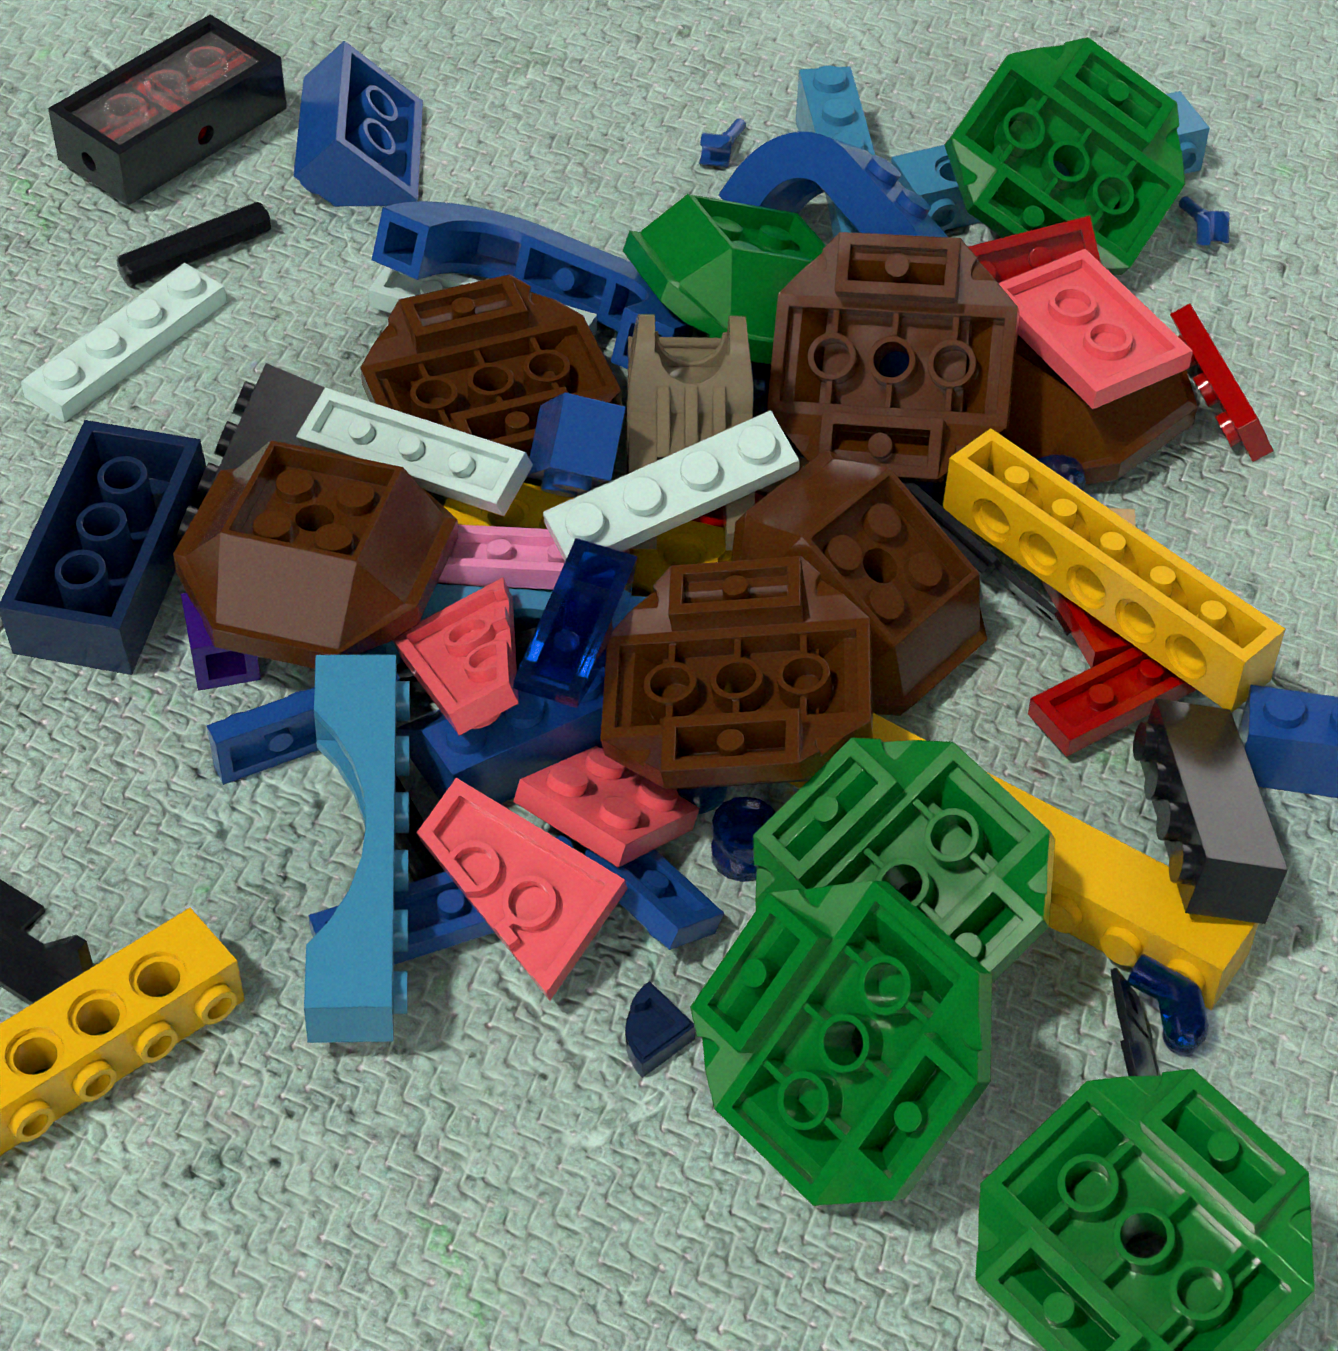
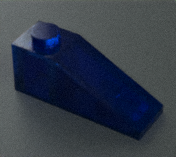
(577, 623)

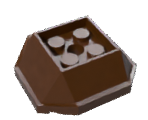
(883, 298)
(485, 359)
(1106, 440)
(312, 554)
(886, 558)
(737, 676)

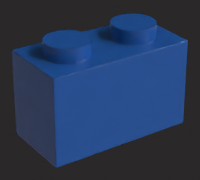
(575, 444)
(1292, 740)

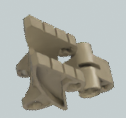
(684, 394)

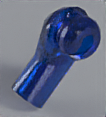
(1179, 1003)

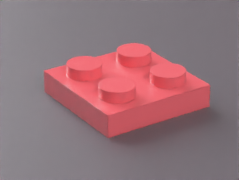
(606, 806)

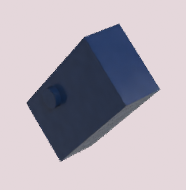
(103, 548)

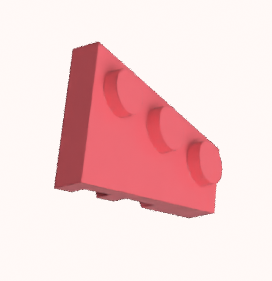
(466, 657)
(522, 882)

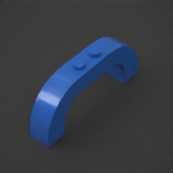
(864, 187)
(465, 239)

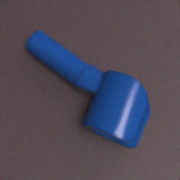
(717, 147)
(1210, 224)

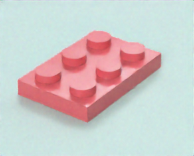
(1094, 329)

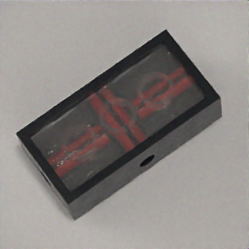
(168, 109)

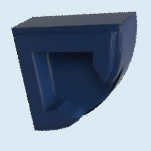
(655, 1030)

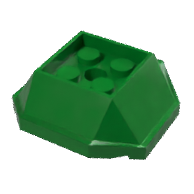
(1092, 117)
(723, 261)
(922, 817)
(783, 1027)
(1159, 1161)

